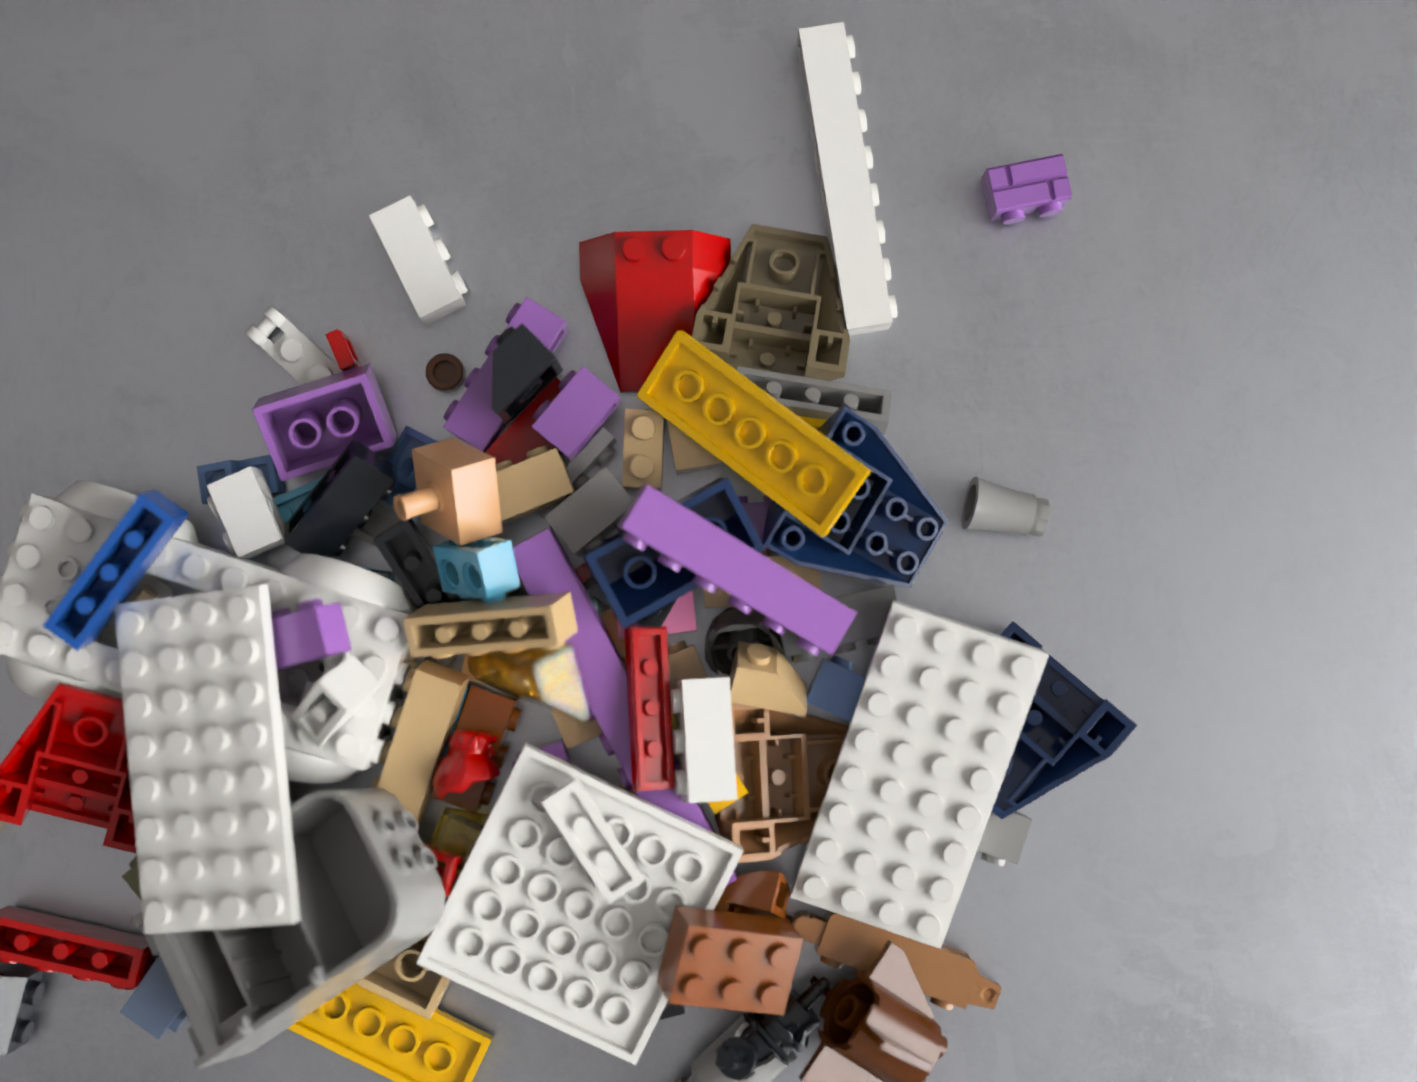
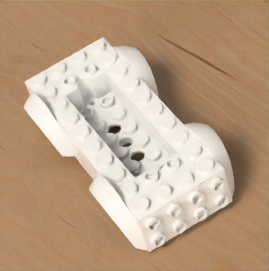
(66, 532)

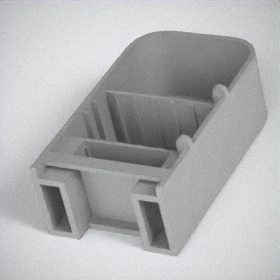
(362, 901)

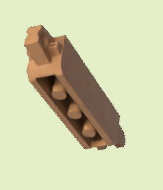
(941, 973)

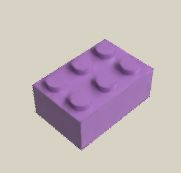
(317, 421)

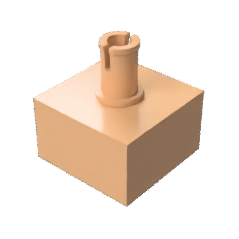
(453, 492)

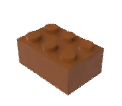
(729, 960)

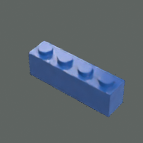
(116, 569)

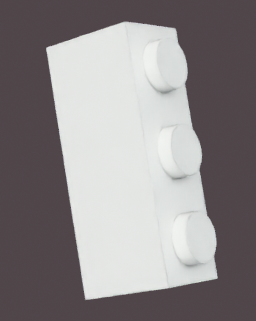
(419, 259)
(704, 740)

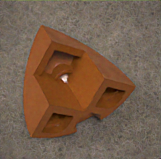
(757, 894)

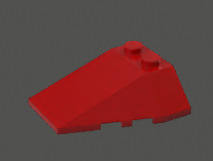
(646, 291)
(73, 766)

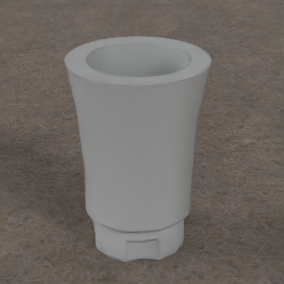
(1004, 509)

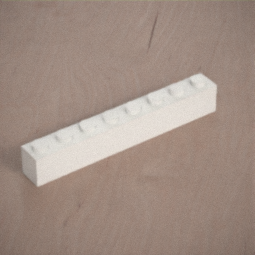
(844, 177)

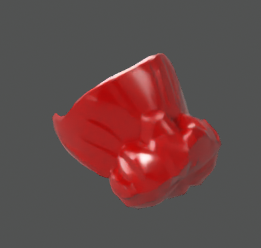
(467, 762)

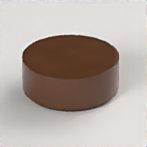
(445, 373)

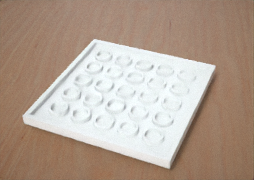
(540, 932)

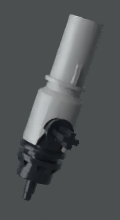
(761, 1043)

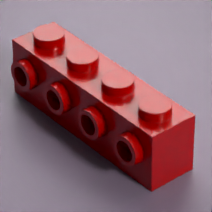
(73, 948)

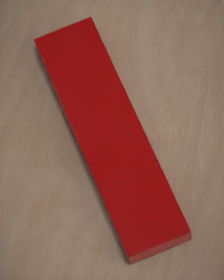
(649, 708)

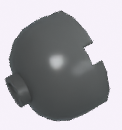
(730, 628)

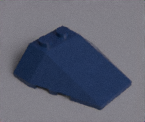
(1061, 735)

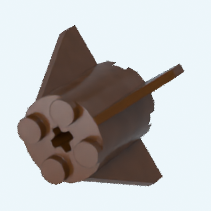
(877, 1027)

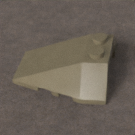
(777, 307)

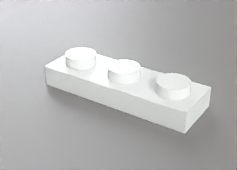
(592, 840)

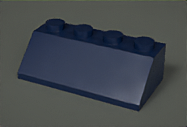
(639, 583)

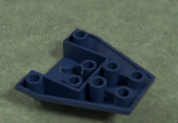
(883, 529)

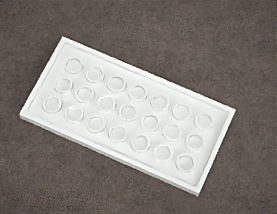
(207, 762)
(918, 773)

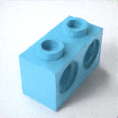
(477, 569)

